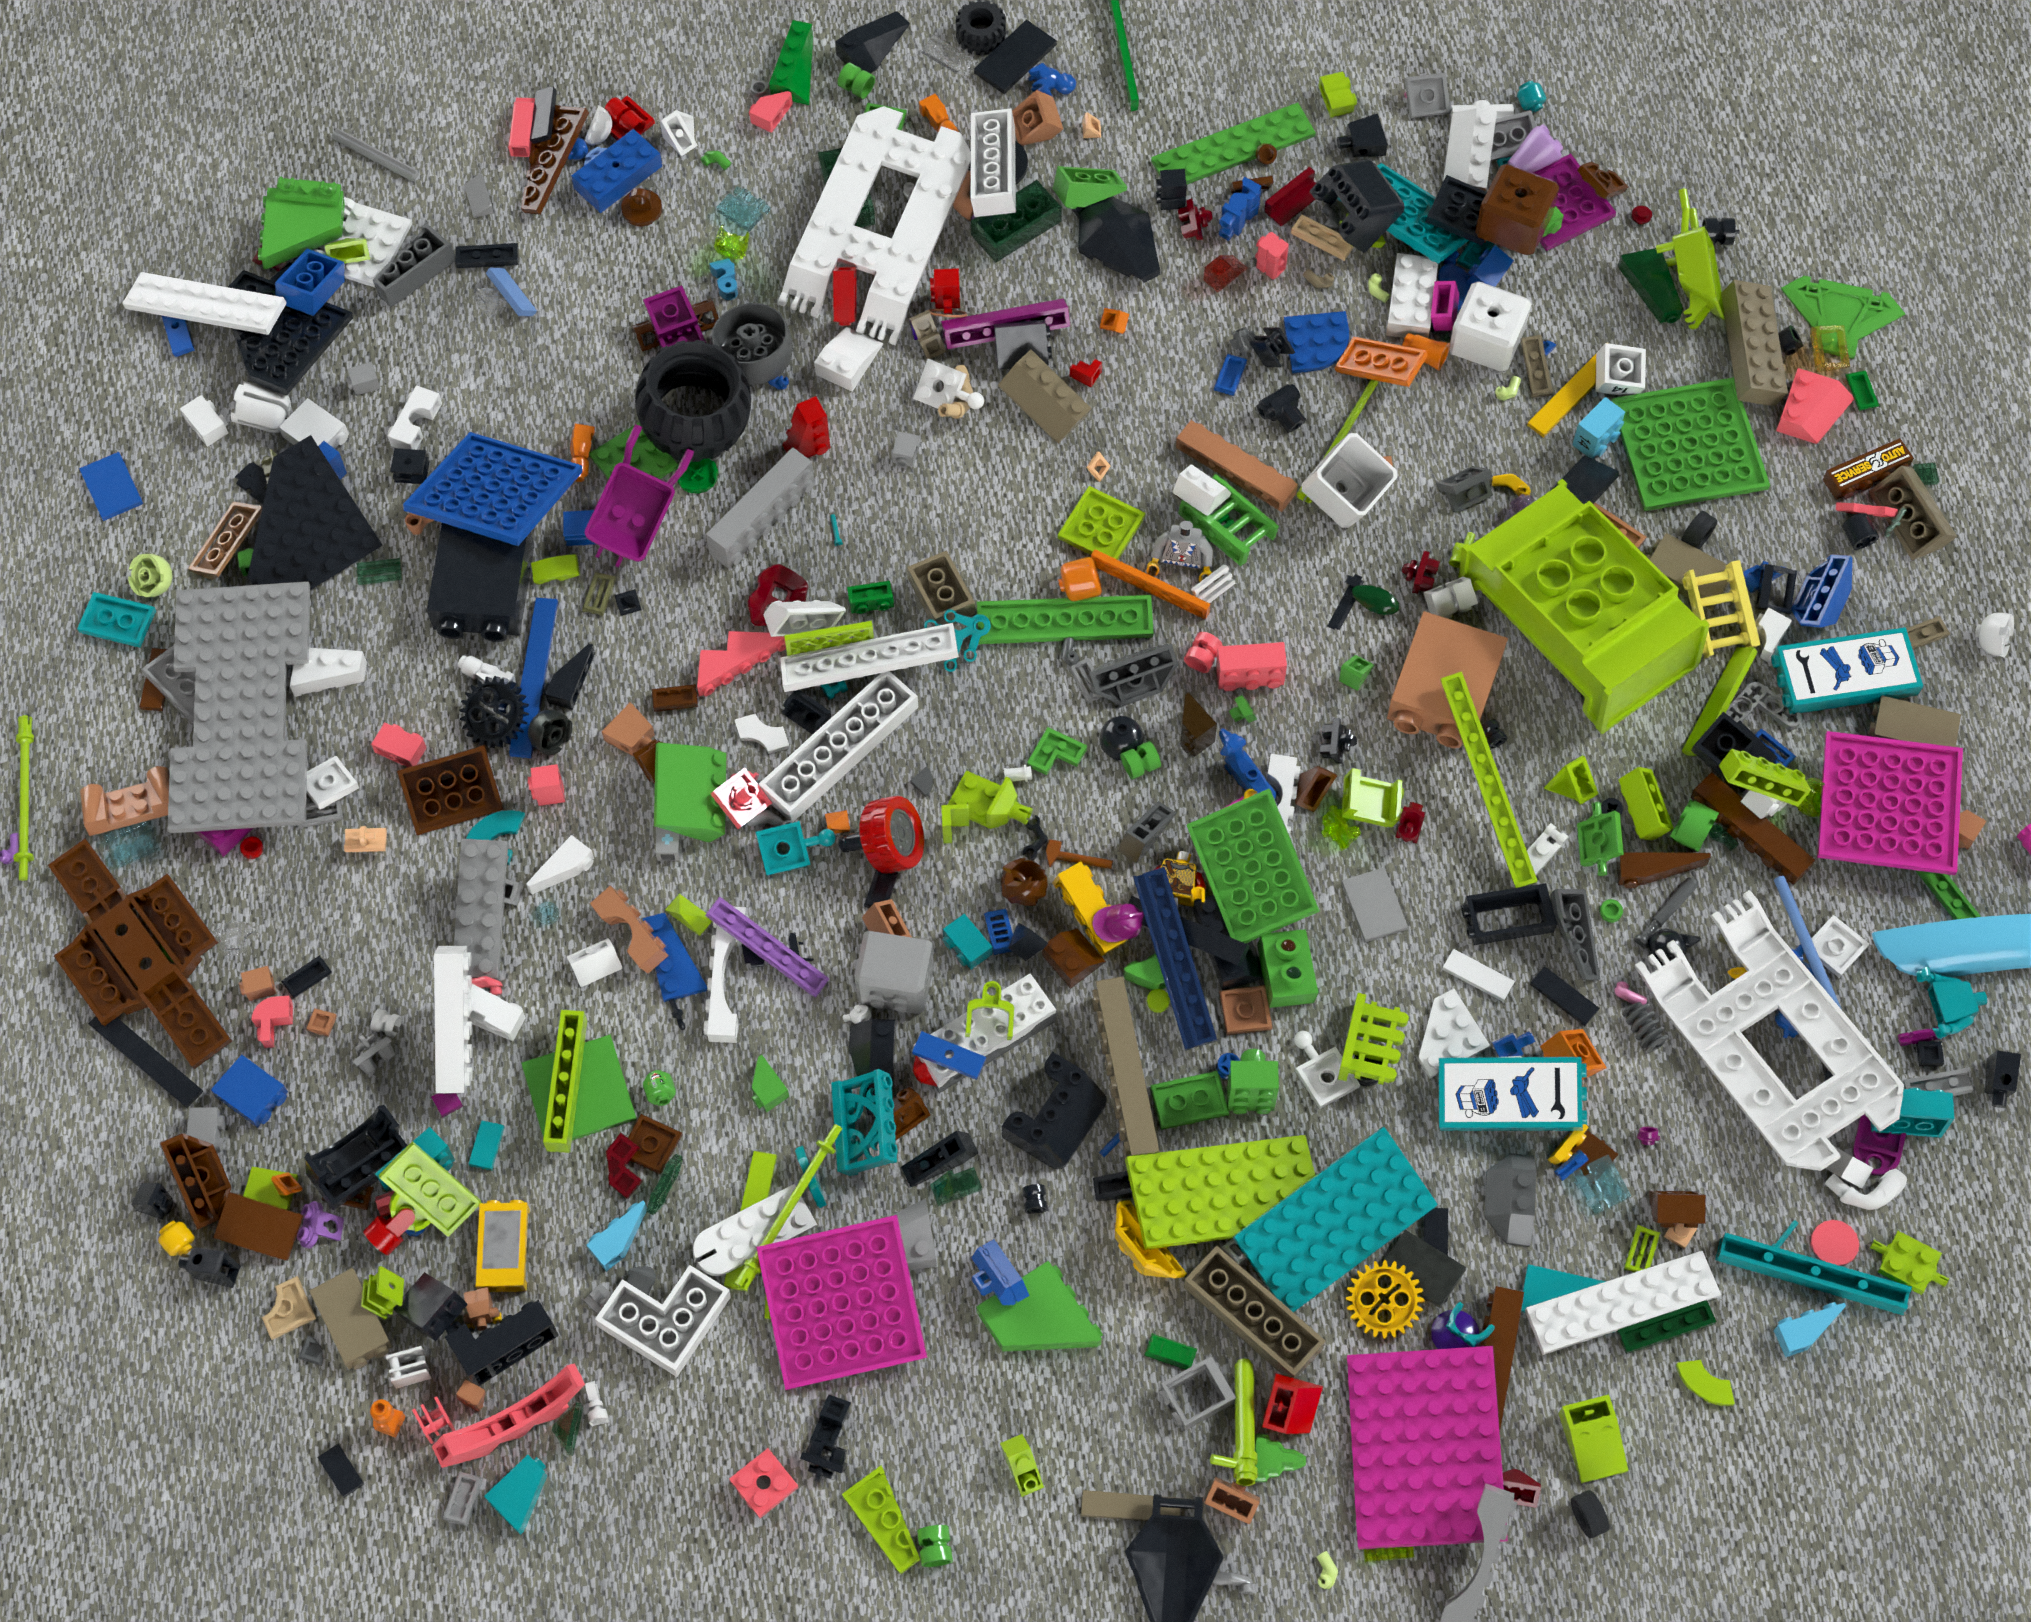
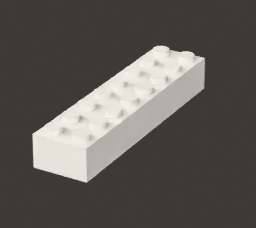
(839, 745)

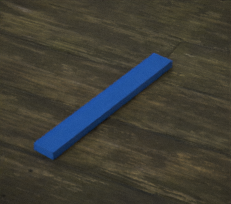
(535, 670)

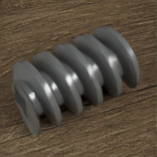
(1644, 1026)

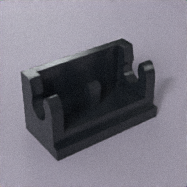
(805, 711)

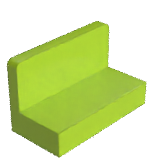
(952, 817)

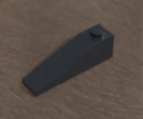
(871, 42)
(873, 1048)

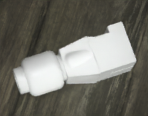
(477, 669)

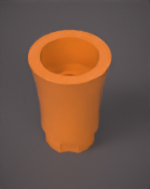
(1436, 350)

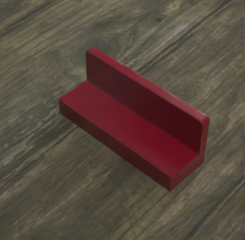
(1291, 198)

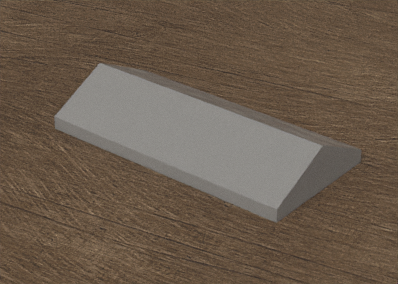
(1510, 134)

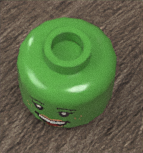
(659, 1088)

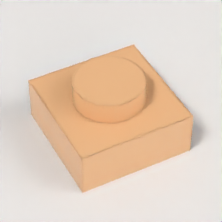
(1680, 1235)

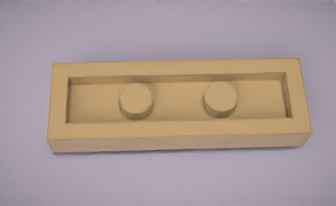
(1321, 237)

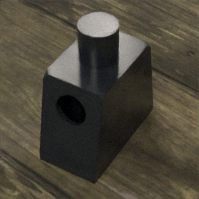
(1364, 137)
(1996, 1065)
(205, 1266)

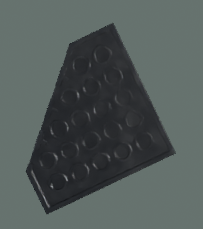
(293, 343)
(307, 522)

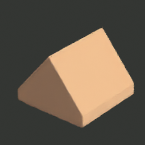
(1091, 126)

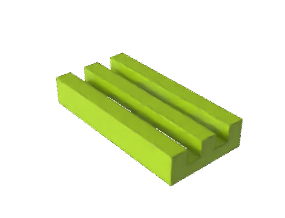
(1628, 1267)

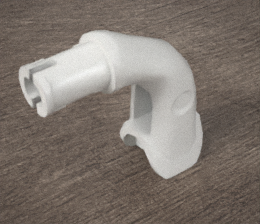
(1890, 1187)

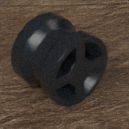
(1612, 803)

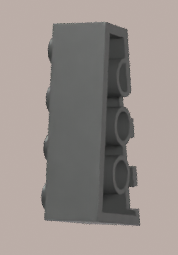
(414, 265)

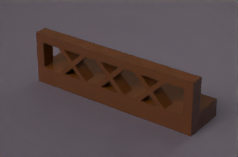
(698, 308)

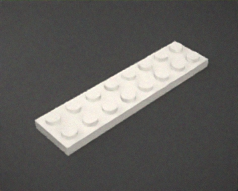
(204, 303)
(868, 657)
(1622, 1302)

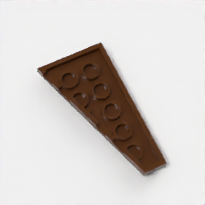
(550, 156)

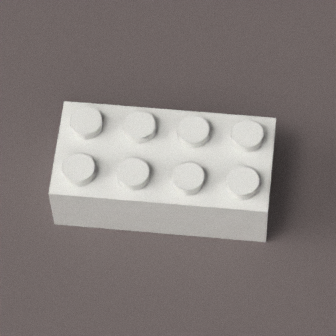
(1411, 296)

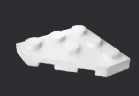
(1450, 1033)

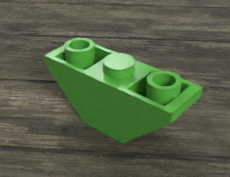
(1145, 973)

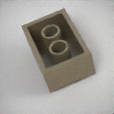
(940, 588)

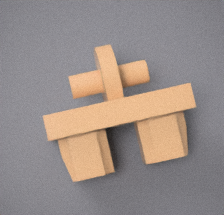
(365, 839)

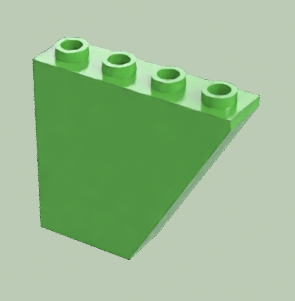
(296, 226)
(1042, 1320)

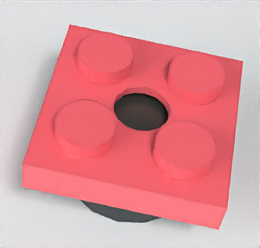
(763, 1483)

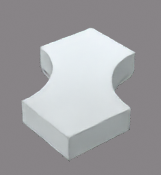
(752, 729)

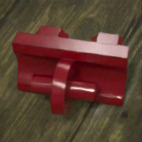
(1196, 218)
(1426, 565)
(1411, 822)

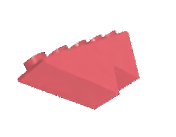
(742, 652)

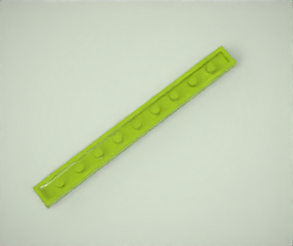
(1488, 780)

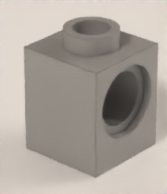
(905, 449)

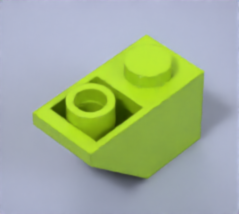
(1022, 1465)

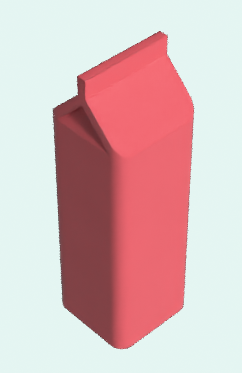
(521, 127)

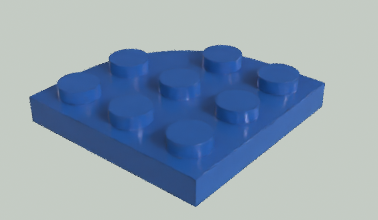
(1316, 340)

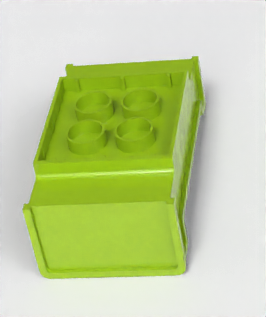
(1588, 603)

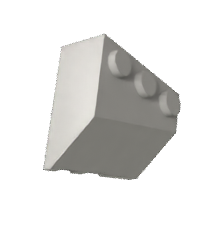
(917, 1236)

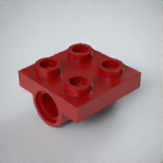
(627, 116)

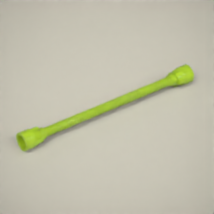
(1347, 425)

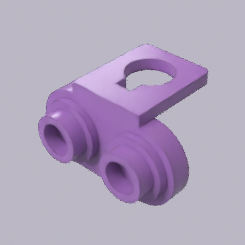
(313, 1225)

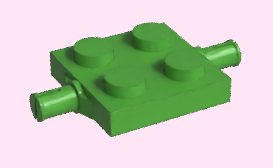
(1600, 839)

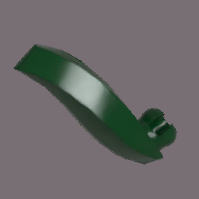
(1376, 599)

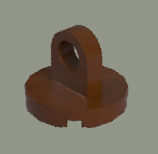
(641, 207)

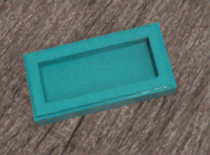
(486, 1145)

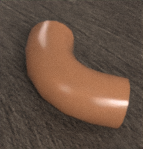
(963, 199)

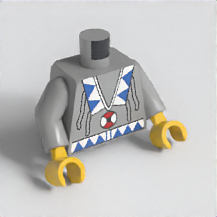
(1184, 548)

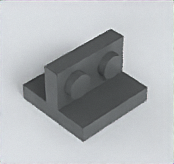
(1466, 487)

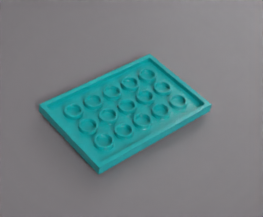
(1411, 225)

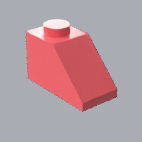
(770, 110)

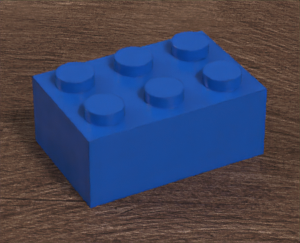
(310, 281)

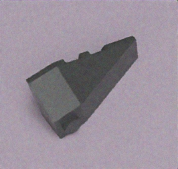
(1575, 925)

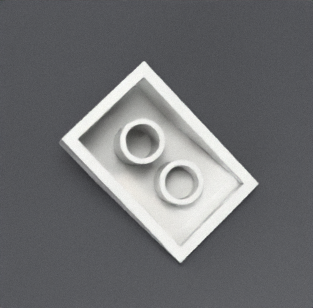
(846, 358)

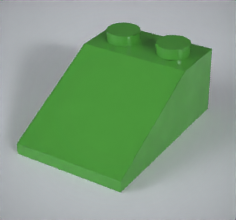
(1086, 186)

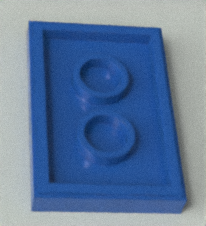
(111, 486)

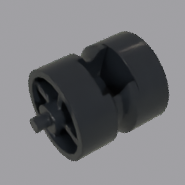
(1721, 231)

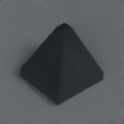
(627, 600)

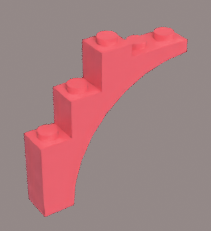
(512, 1423)

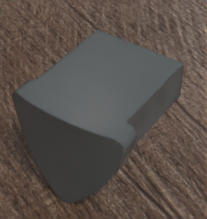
(642, 1278)

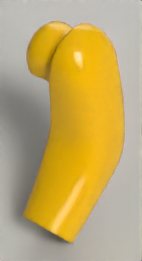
(1512, 482)

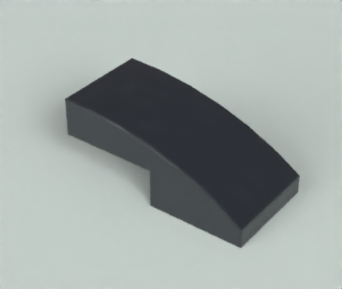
(831, 1421)

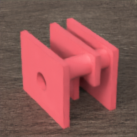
(430, 1416)

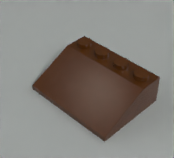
(450, 790)

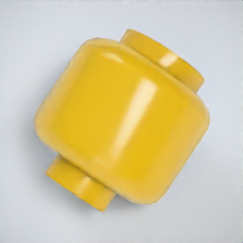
(176, 1238)

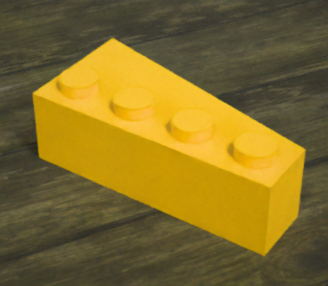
(1087, 899)

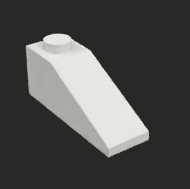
(562, 865)

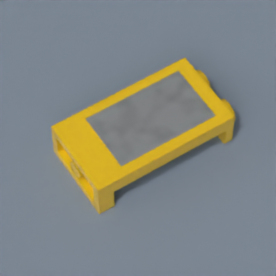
(502, 1246)

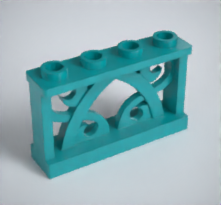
(882, 1131)

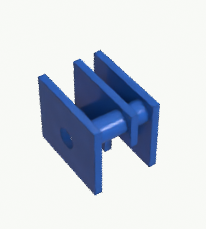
(574, 527)

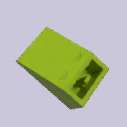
(1594, 1438)

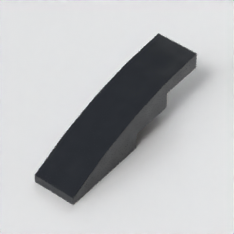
(1112, 1186)

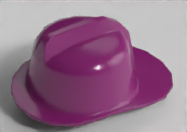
(1118, 922)

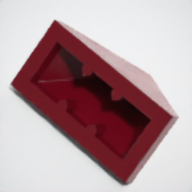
(1525, 1488)

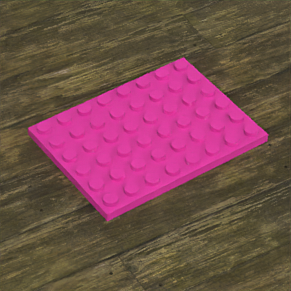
(1423, 1445)

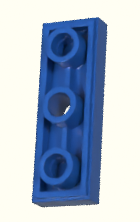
(178, 335)
(936, 1050)

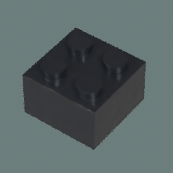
(1720, 739)

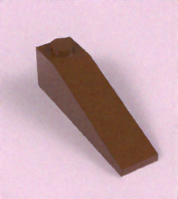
(1647, 867)

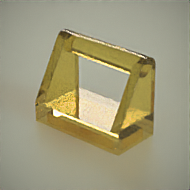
(1817, 348)

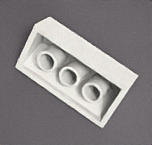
(1470, 146)

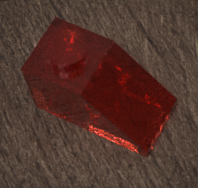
(1223, 271)

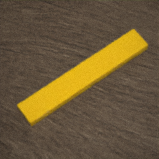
(1565, 399)

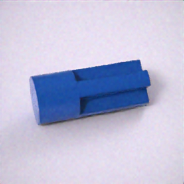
(1573, 1163)

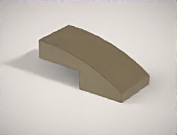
(927, 335)

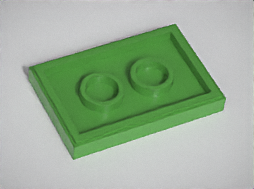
(1189, 1100)

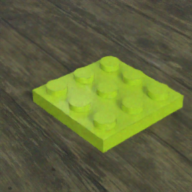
(1101, 524)

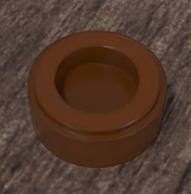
(1266, 153)

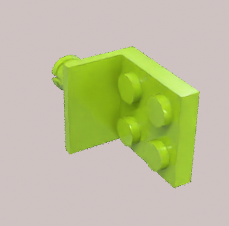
(989, 802)

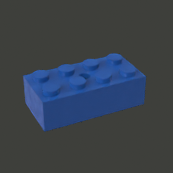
(616, 171)

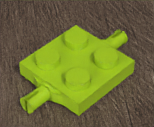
(1909, 1262)

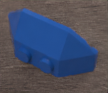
(1824, 592)

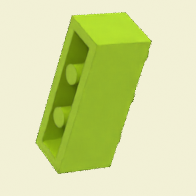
(1645, 804)

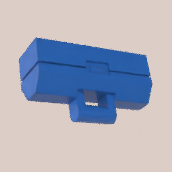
(1002, 1275)

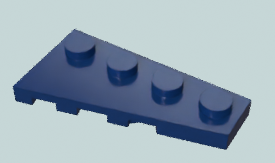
(677, 972)

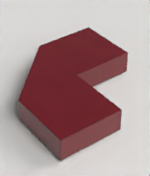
(618, 1156)

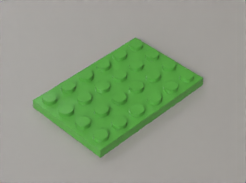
(1253, 867)

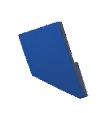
(1752, 577)

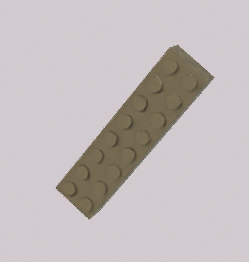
(1124, 1068)

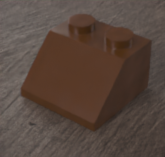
(1072, 956)
(1678, 1207)

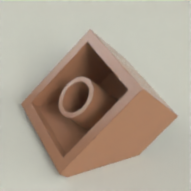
(1036, 119)

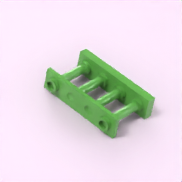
(1224, 537)

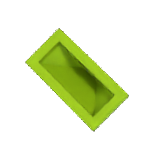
(349, 250)
(688, 914)

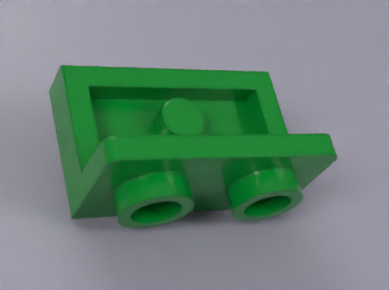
(870, 597)

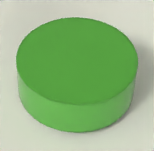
(1611, 910)

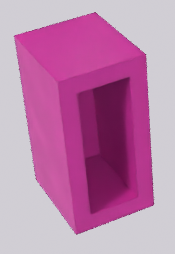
(1444, 305)

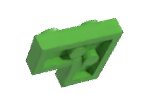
(1054, 746)

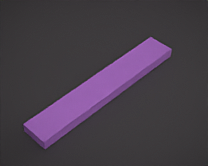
(767, 947)

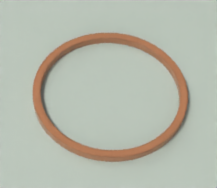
(964, 314)

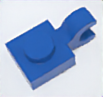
(1511, 1046)

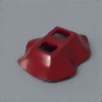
(768, 579)

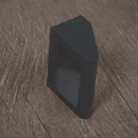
(1765, 586)

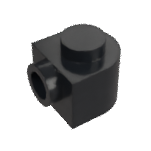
(1790, 340)

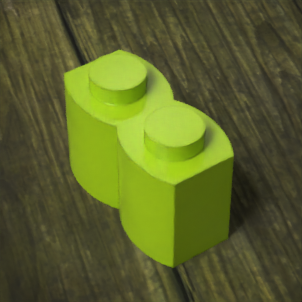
(1337, 94)

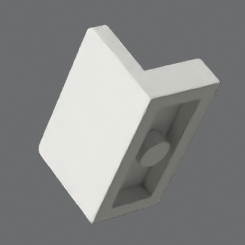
(594, 962)

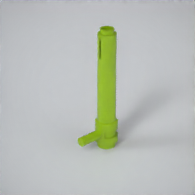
(1244, 1457)

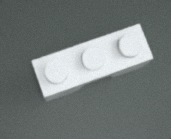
(420, 404)

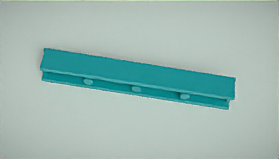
(1813, 1273)

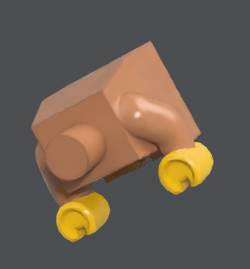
(480, 1309)

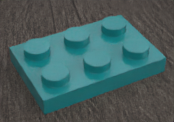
(116, 619)

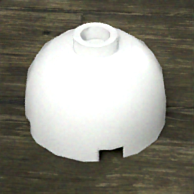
(1995, 632)

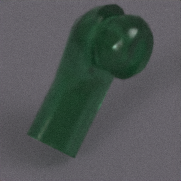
(1719, 834)

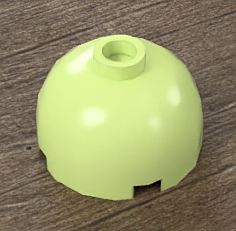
(150, 575)

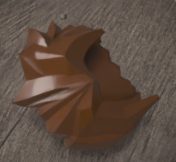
(1023, 882)

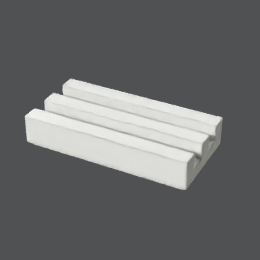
(1214, 589)

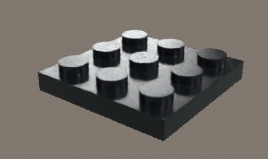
(1457, 209)

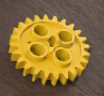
(1369, 1283)

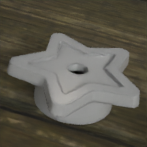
(758, 84)

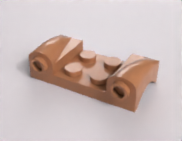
(127, 805)

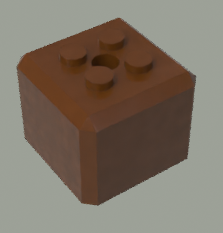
(1517, 209)

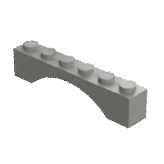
(1493, 1513)

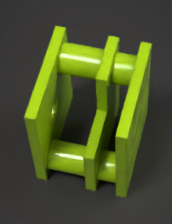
(378, 1295)

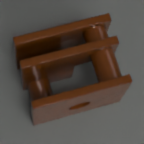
(646, 759)

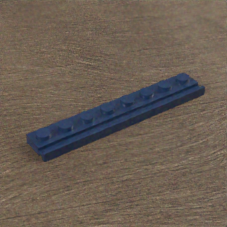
(1175, 959)

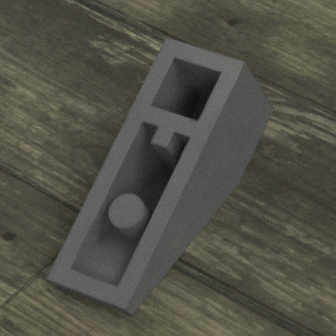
(1146, 831)

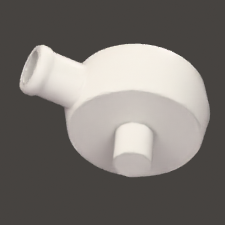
(858, 1014)

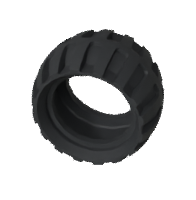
(693, 365)

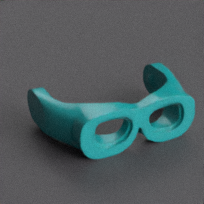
(1470, 1339)

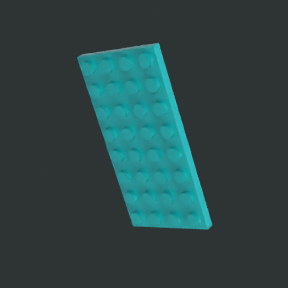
(1335, 1220)

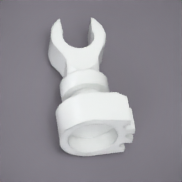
(597, 1414)

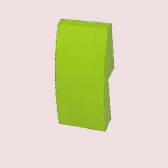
(554, 568)

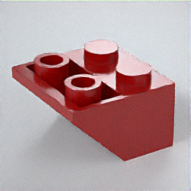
(1291, 1405)

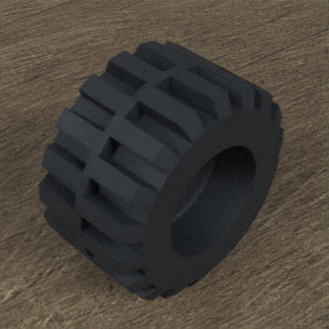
(980, 14)

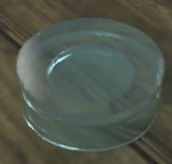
(547, 913)

